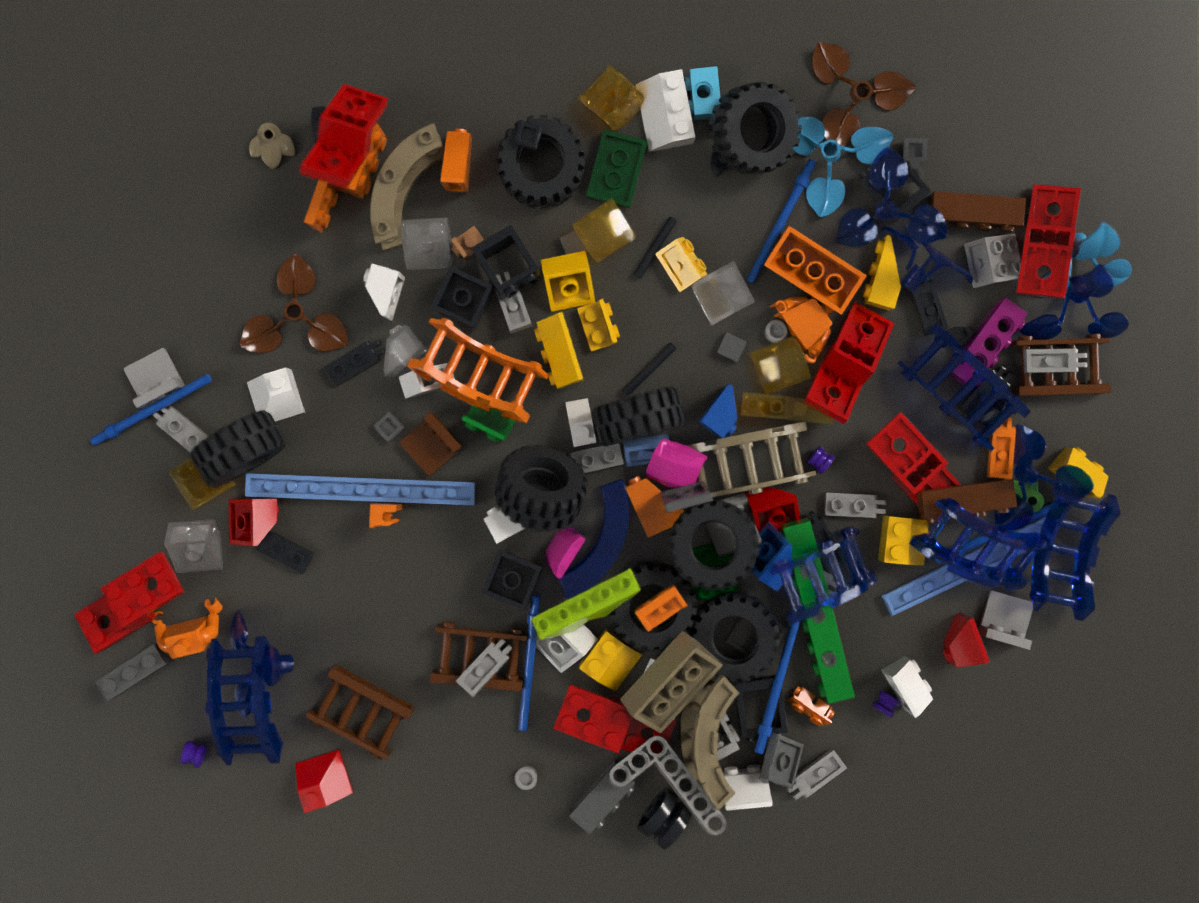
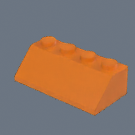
(814, 270)

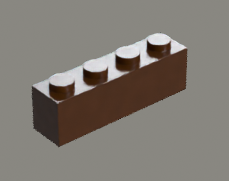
(979, 210)
(973, 497)

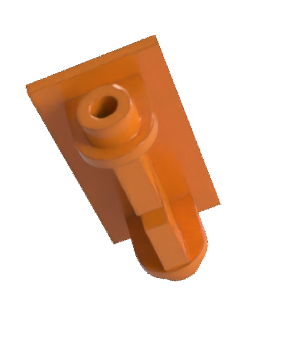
(803, 703)

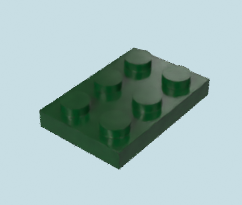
(616, 168)

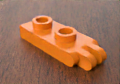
(1002, 456)

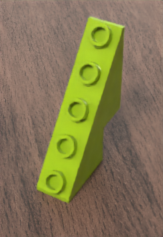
(586, 606)

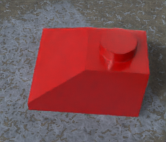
(773, 507)
(251, 520)
(964, 643)
(322, 780)

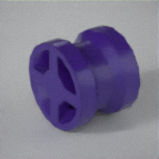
(820, 459)
(886, 703)
(193, 754)

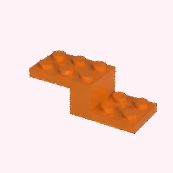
(325, 193)

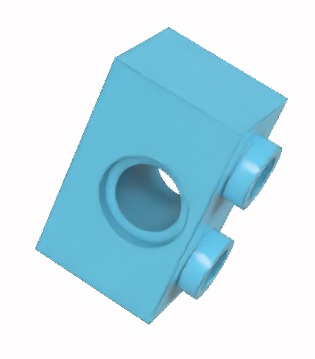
(706, 80)

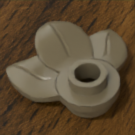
(271, 149)

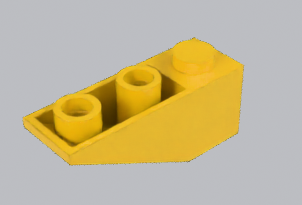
(884, 281)

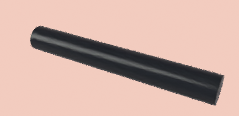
(654, 248)
(649, 369)

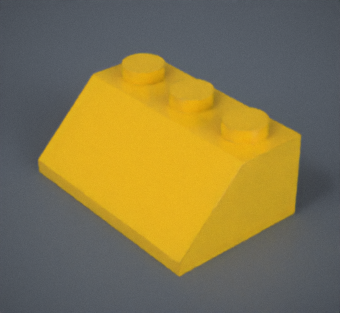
(558, 351)

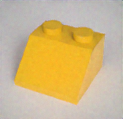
(568, 281)
(1077, 458)
(896, 539)
(609, 660)

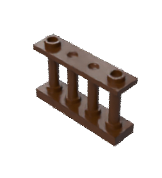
(1072, 385)
(444, 675)
(380, 699)

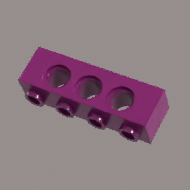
(1014, 320)

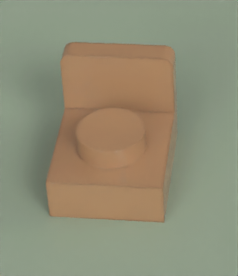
(465, 241)

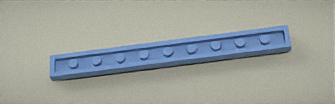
(360, 489)

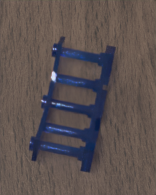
(980, 374)
(608, 546)
(1086, 554)
(974, 570)
(844, 591)
(260, 704)

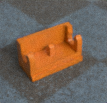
(382, 512)
(660, 607)

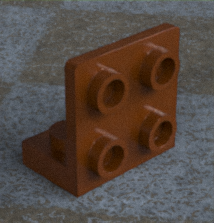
(431, 444)

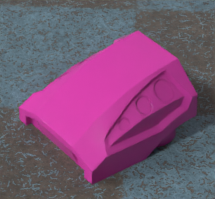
(675, 464)
(563, 550)

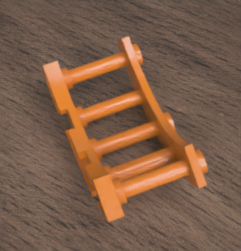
(468, 392)

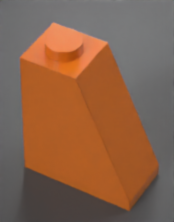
(456, 161)
(649, 507)

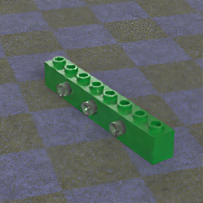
(822, 628)

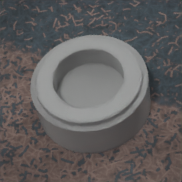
(775, 331)
(526, 777)

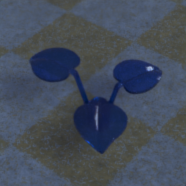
(889, 172)
(916, 273)
(1096, 284)
(1069, 486)
(274, 663)

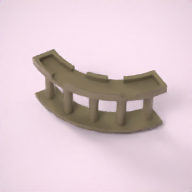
(396, 179)
(745, 443)
(700, 737)

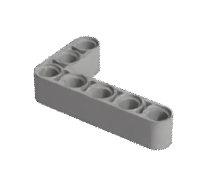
(673, 779)

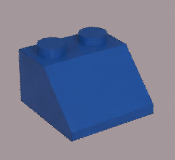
(721, 414)
(773, 548)

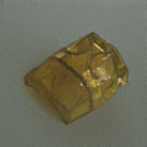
(613, 98)
(604, 230)
(781, 365)
(193, 487)

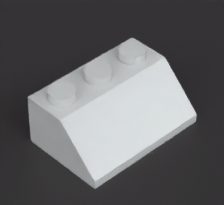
(666, 111)

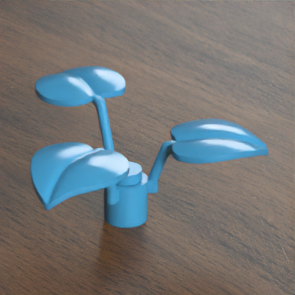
(828, 194)
(1102, 244)

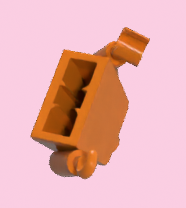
(806, 322)
(188, 636)

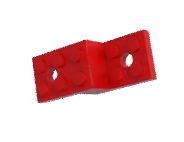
(344, 136)
(1049, 241)
(849, 362)
(917, 465)
(129, 602)
(608, 724)

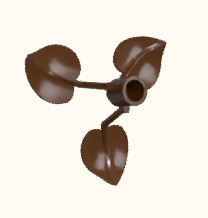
(890, 90)
(324, 335)

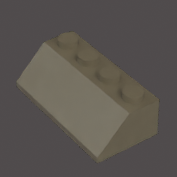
(670, 682)

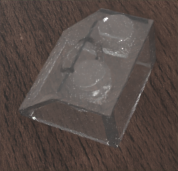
(426, 243)
(723, 293)
(400, 348)
(194, 545)

